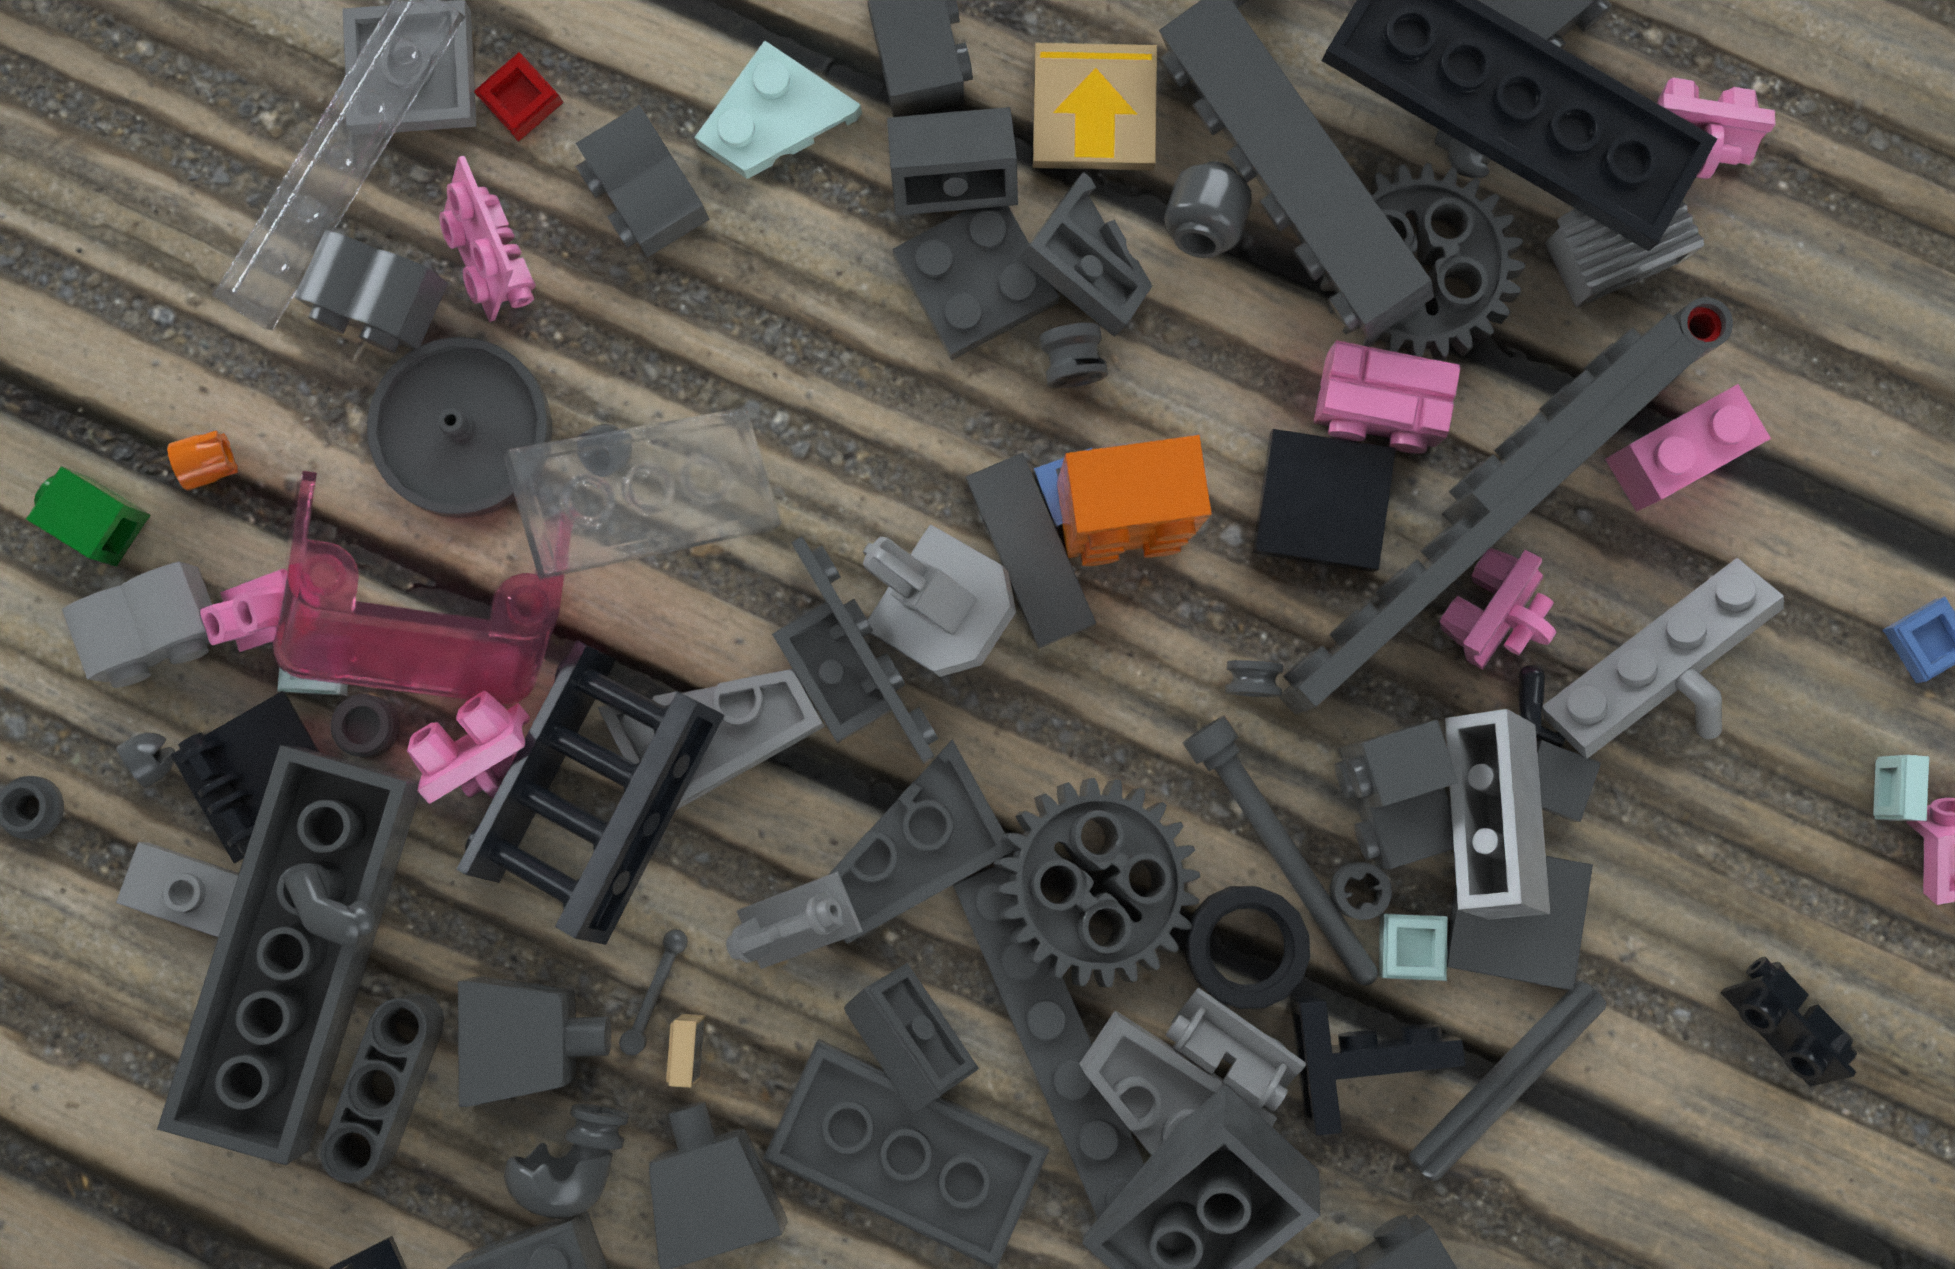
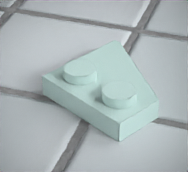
(772, 113)

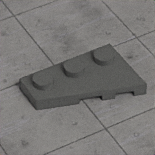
(922, 843)

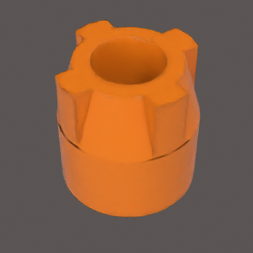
(201, 459)

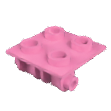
(481, 233)

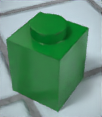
(87, 516)

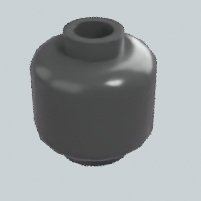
(1208, 209)

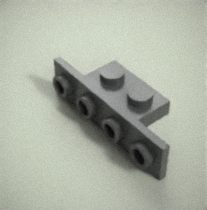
(839, 667)

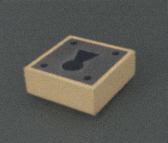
(685, 1050)

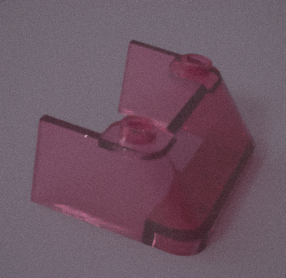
(362, 644)

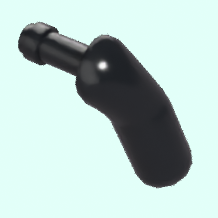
(1531, 702)

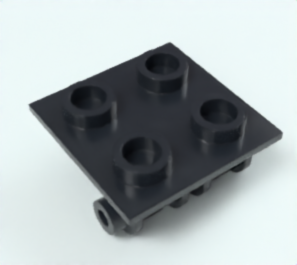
(234, 764)

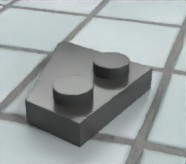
(1088, 259)

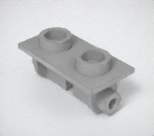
(794, 922)
(1211, 1031)

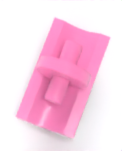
(1731, 119)
(1513, 585)
(246, 613)
(475, 760)

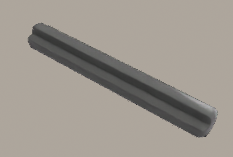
(1507, 1081)

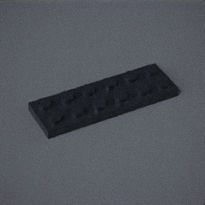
(1527, 108)

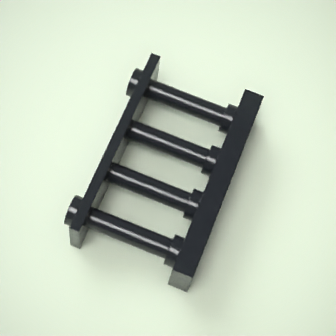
(633, 833)

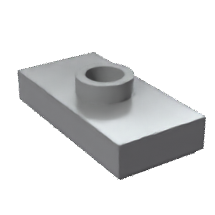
(178, 888)

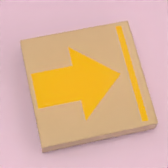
(1094, 106)

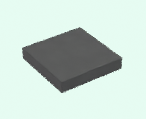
(1527, 947)

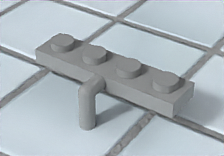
(1666, 659)

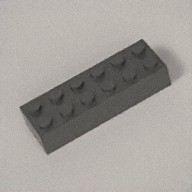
(274, 990)

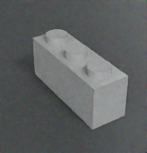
(1497, 816)

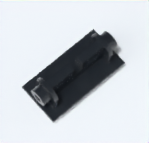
(1809, 1044)

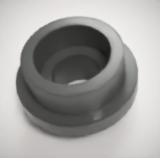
(13, 807)

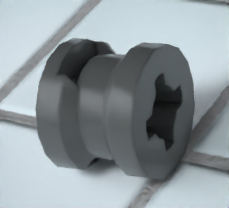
(1073, 355)

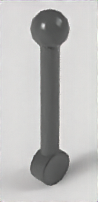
(634, 1039)

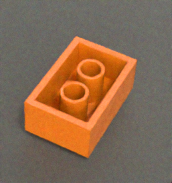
(1132, 499)

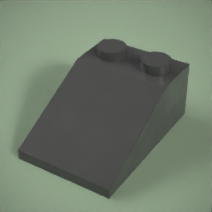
(1210, 1196)

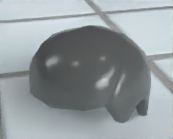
(558, 1185)

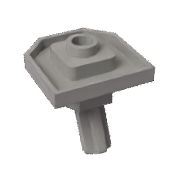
(941, 601)

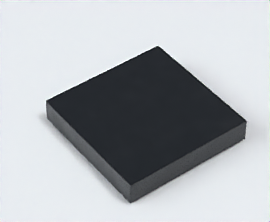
(1324, 500)

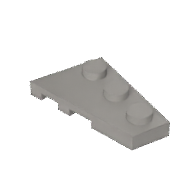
(759, 721)
(1149, 1081)

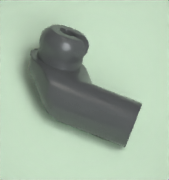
(325, 916)

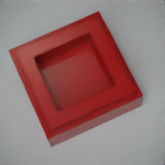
(518, 96)

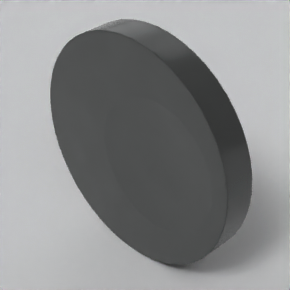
(449, 420)

